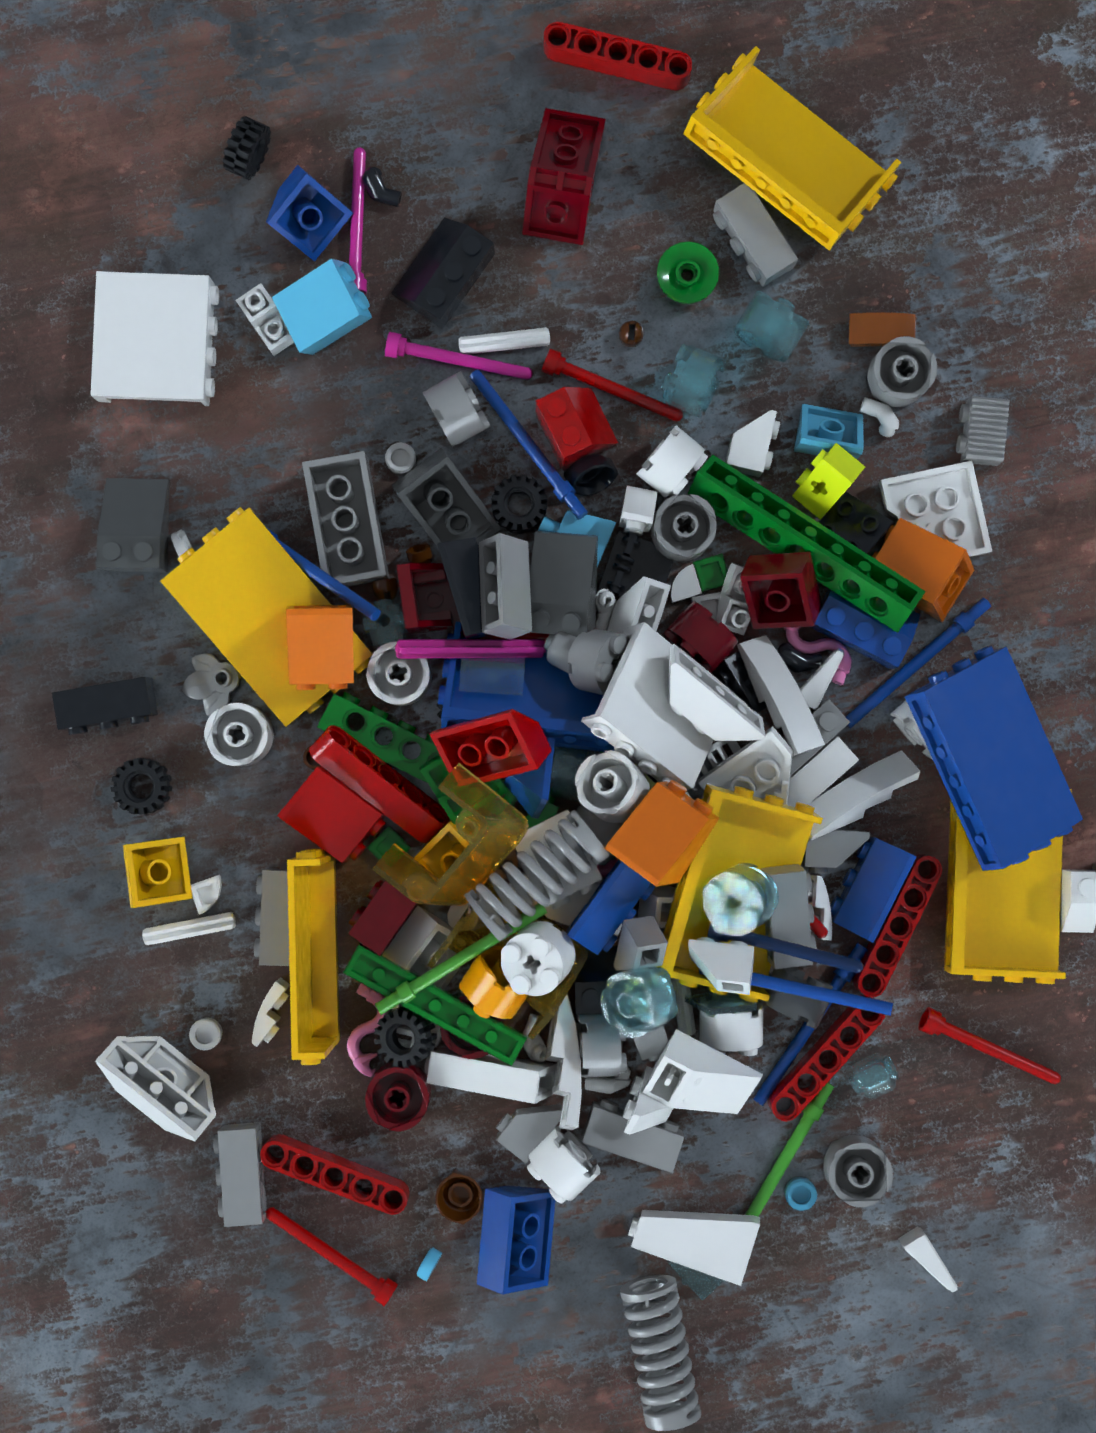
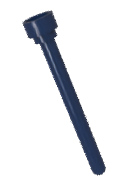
(791, 949)

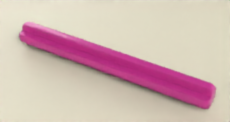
(469, 648)

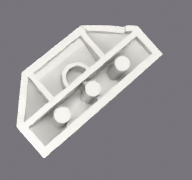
(709, 702)
(160, 1083)

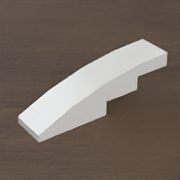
(781, 694)
(820, 772)
(865, 789)
(564, 1049)

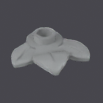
(207, 682)

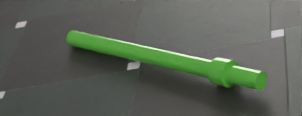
(407, 991)
(812, 1112)

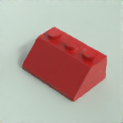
(493, 745)

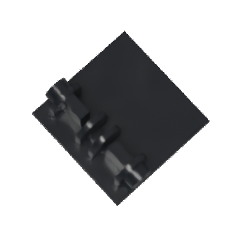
(856, 522)
(630, 561)

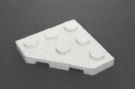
(941, 502)
(758, 766)

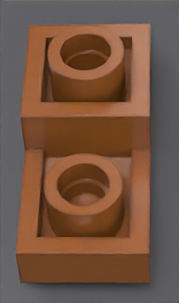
(879, 328)

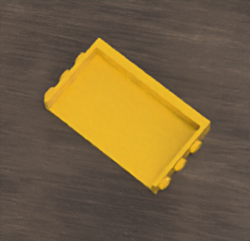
(787, 153)
(239, 598)
(746, 832)
(1003, 917)
(313, 955)

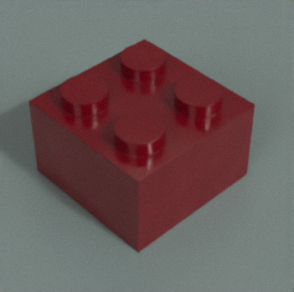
(781, 590)
(382, 918)

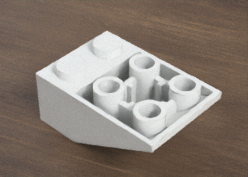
(700, 1077)

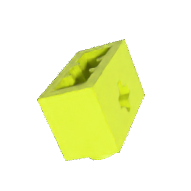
(828, 481)

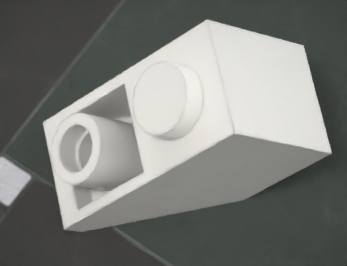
(750, 445)
(638, 510)
(724, 964)
(643, 1110)

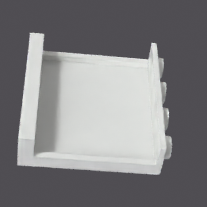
(154, 337)
(638, 713)

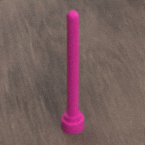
(357, 208)
(398, 346)

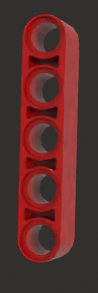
(607, 44)
(379, 784)
(898, 941)
(823, 1073)
(319, 1176)

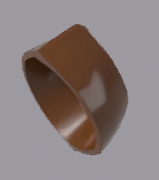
(459, 1197)

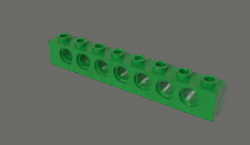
(788, 530)
(342, 708)

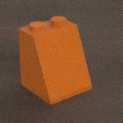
(929, 563)
(320, 646)
(663, 833)

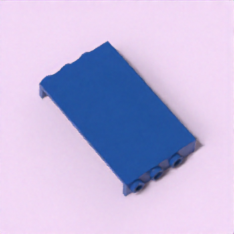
(546, 698)
(994, 758)

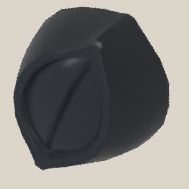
(591, 474)

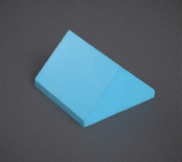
(823, 427)

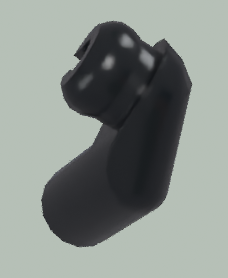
(376, 189)
(797, 662)

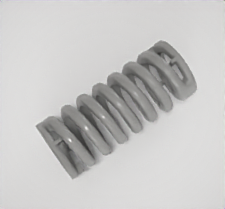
(492, 910)
(661, 1396)

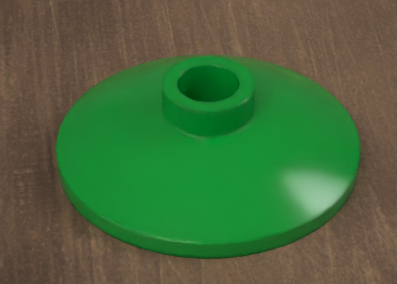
(693, 259)

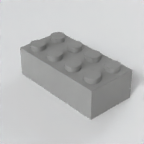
(346, 518)

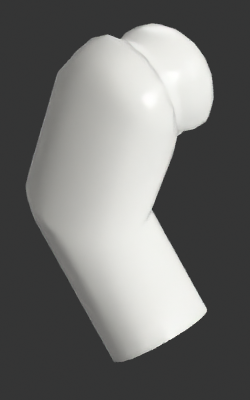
(883, 413)
(605, 605)
(534, 1048)
(610, 1084)

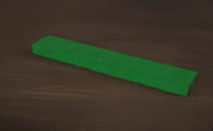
(437, 1006)

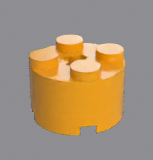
(489, 989)

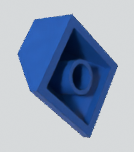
(307, 213)
(533, 786)

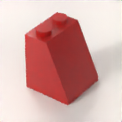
(574, 424)
(332, 816)

